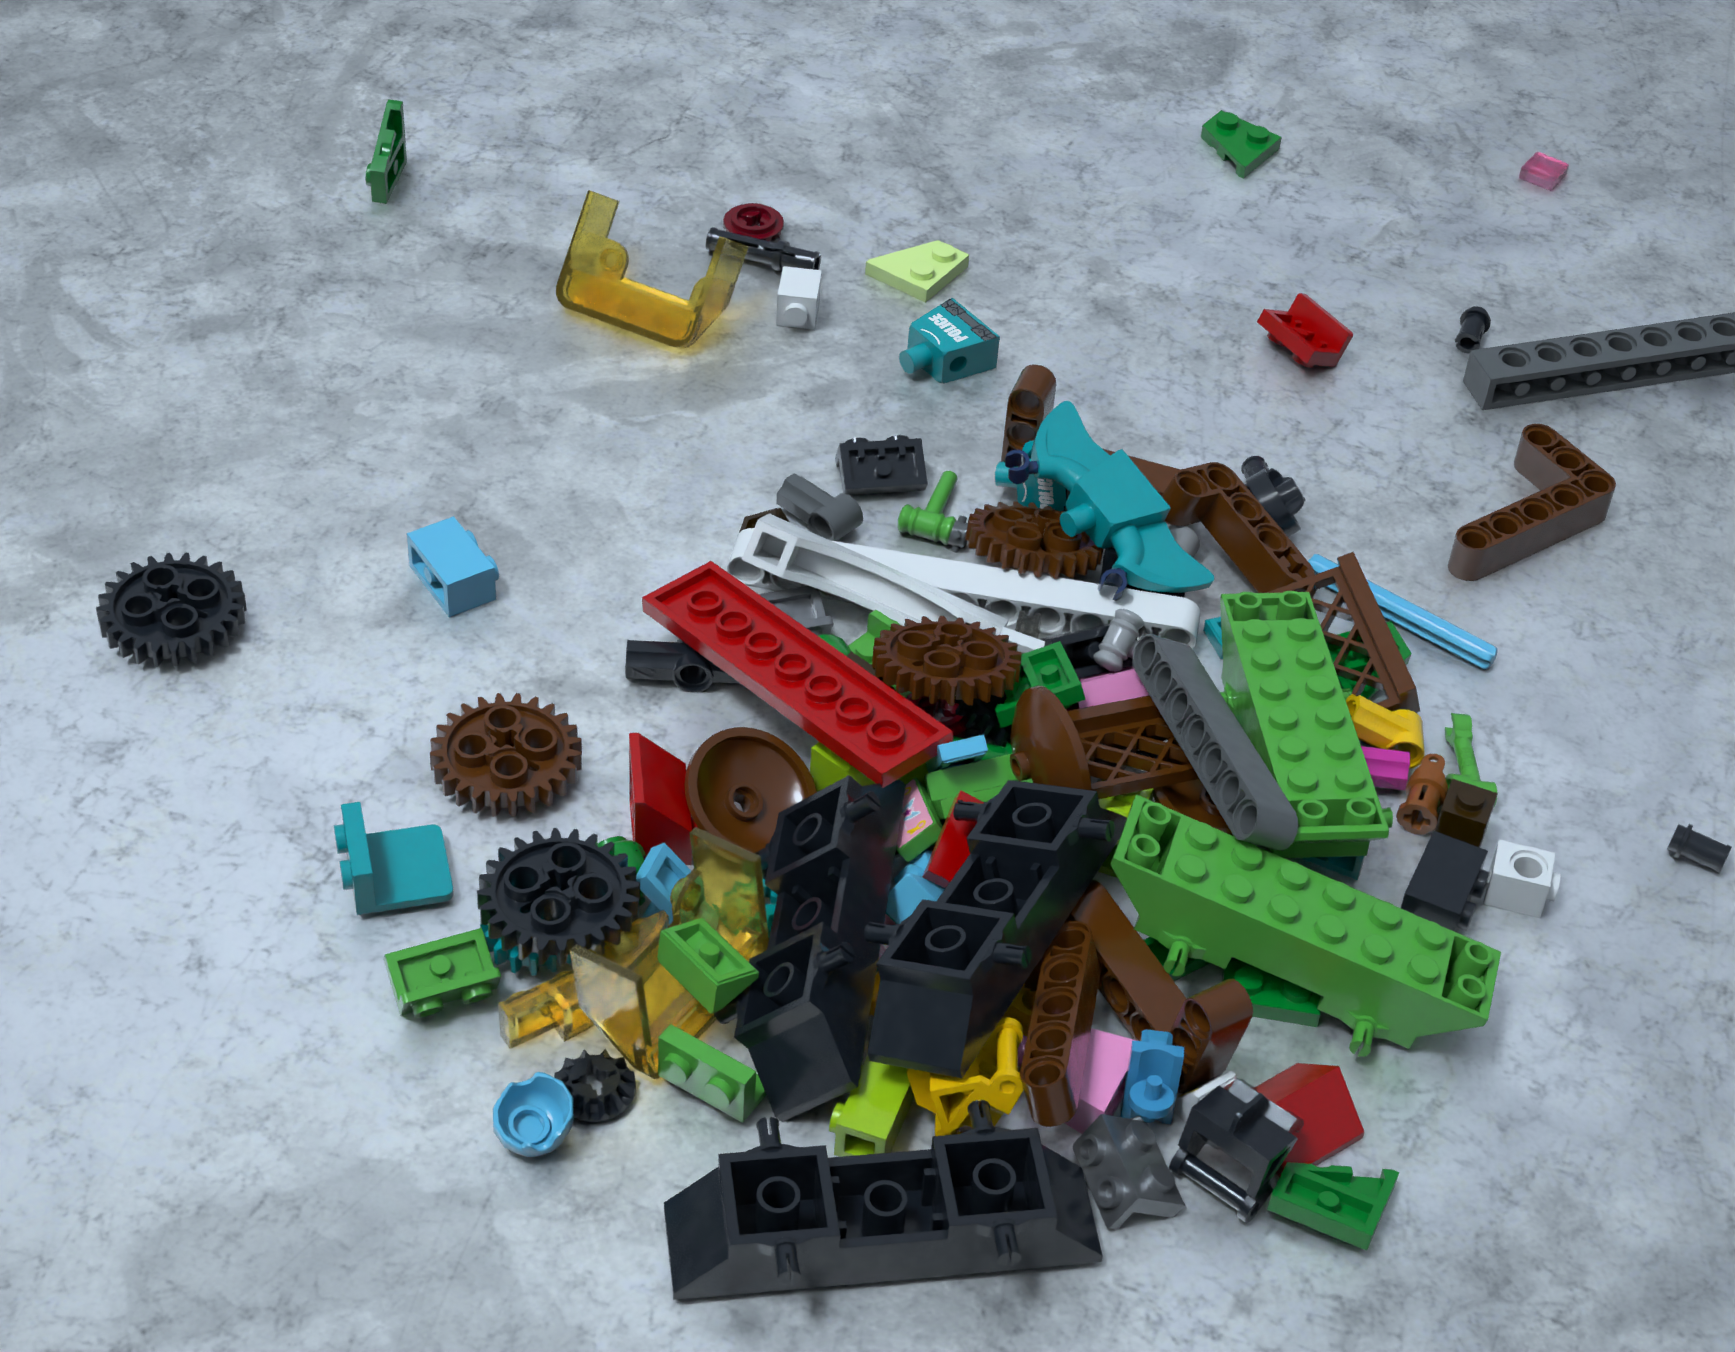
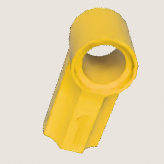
(1388, 729)

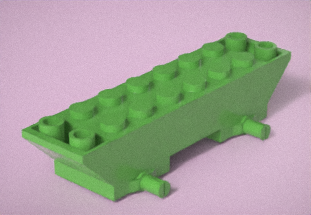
(1299, 721)
(1362, 955)

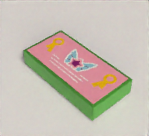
(918, 822)

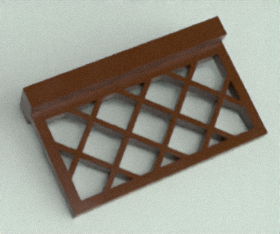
(1369, 626)
(1133, 726)

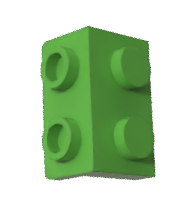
(978, 779)
(441, 973)
(708, 1073)

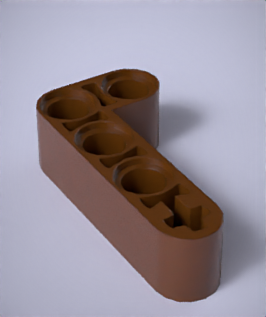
(1238, 523)

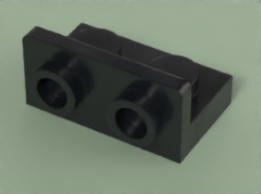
(881, 465)

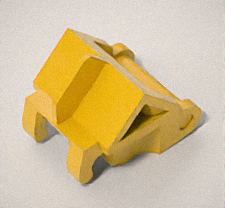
(989, 1078)

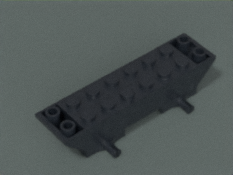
(971, 951)
(818, 974)
(818, 1221)

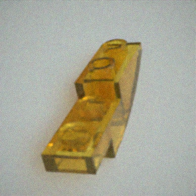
(556, 1001)

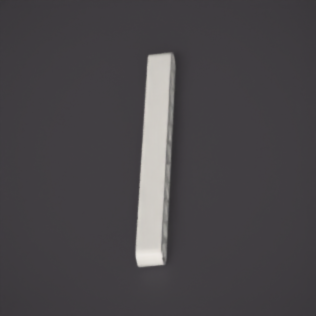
(1063, 602)

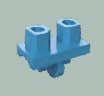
(1152, 1078)

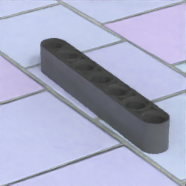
(1215, 743)

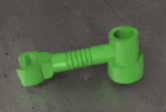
(1461, 740)

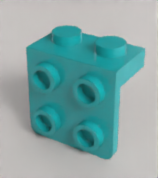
(392, 866)

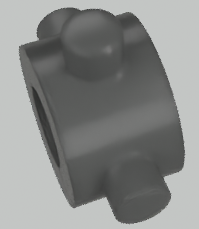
(958, 534)

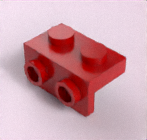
(1307, 332)

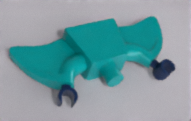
(1111, 505)

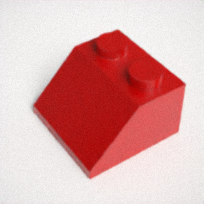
(658, 798)

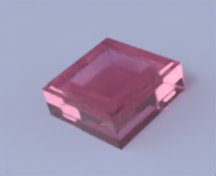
(1543, 171)

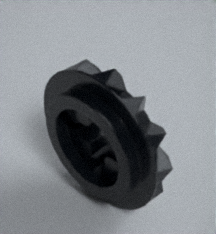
(616, 1091)

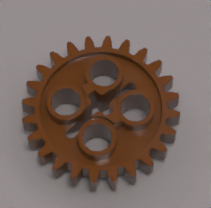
(1030, 540)
(946, 660)
(506, 755)

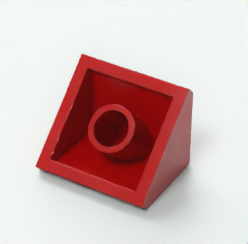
(1325, 1105)

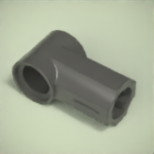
(823, 513)

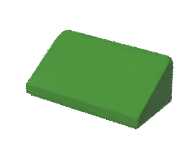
(704, 963)

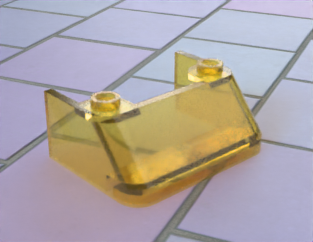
(596, 285)
(642, 1000)

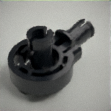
(1276, 494)

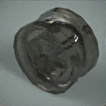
(1029, 625)

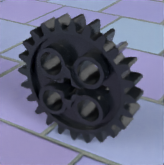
(171, 609)
(558, 896)

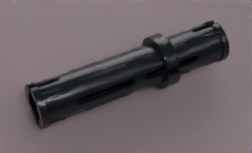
(768, 252)

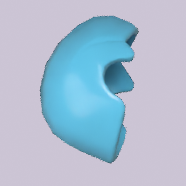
(533, 1115)

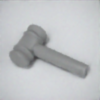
(1119, 640)

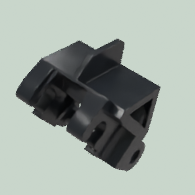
(1245, 1129)

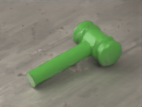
(931, 522)

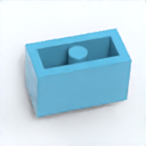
(452, 566)

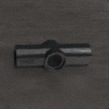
(672, 662)

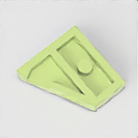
(919, 269)

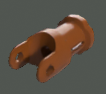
(1424, 793)

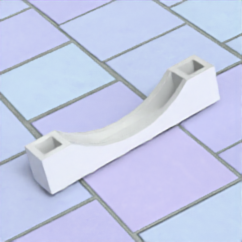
(825, 565)

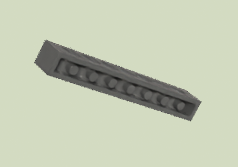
(1601, 361)

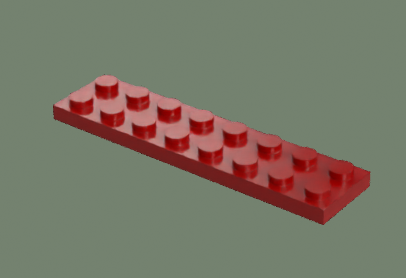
(798, 673)

